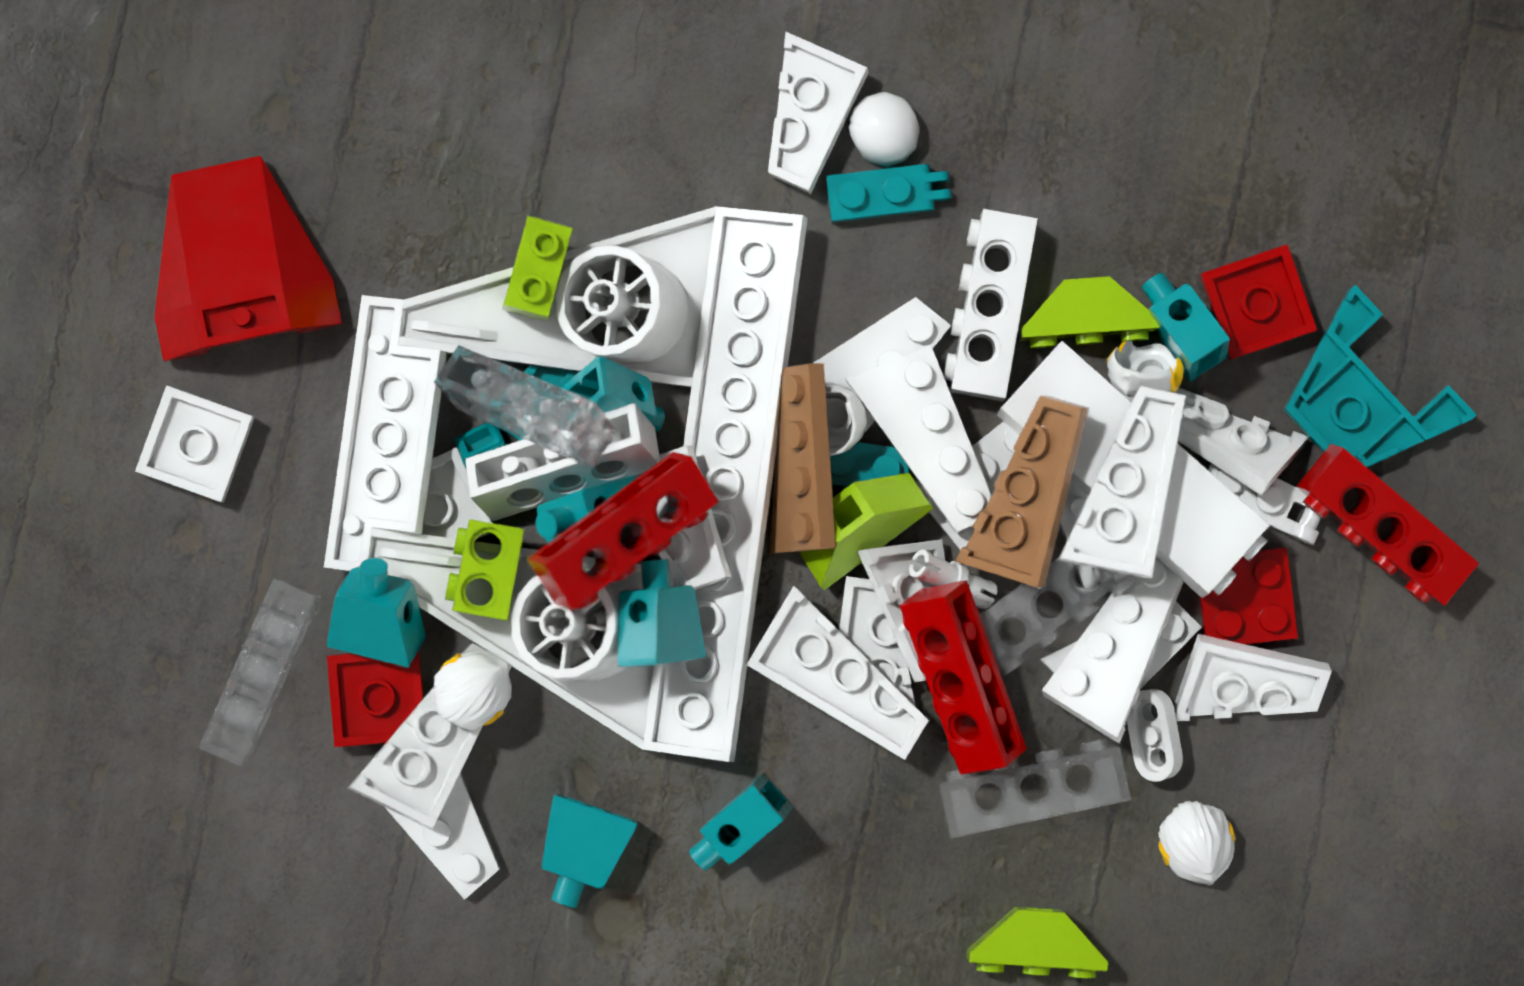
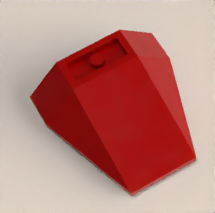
(236, 263)

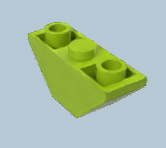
(1086, 312)
(867, 518)
(1036, 941)

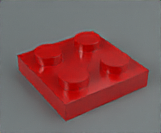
(1258, 301)
(1255, 604)
(371, 697)

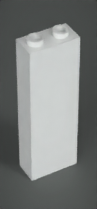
(1202, 521)

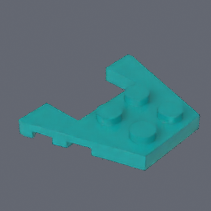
(1350, 407)

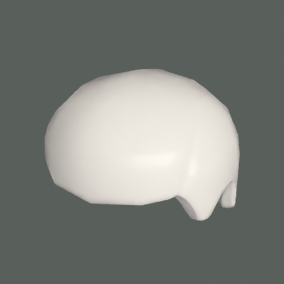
(884, 129)
(845, 418)

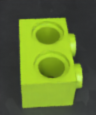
(537, 268)
(498, 572)

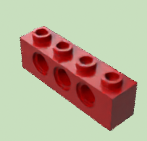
(561, 560)
(1445, 562)
(963, 677)

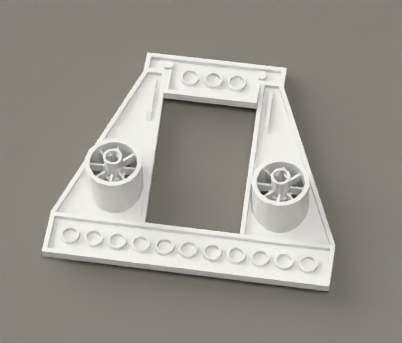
(714, 324)

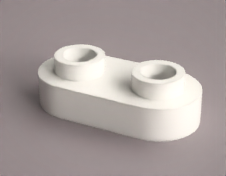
(1153, 734)

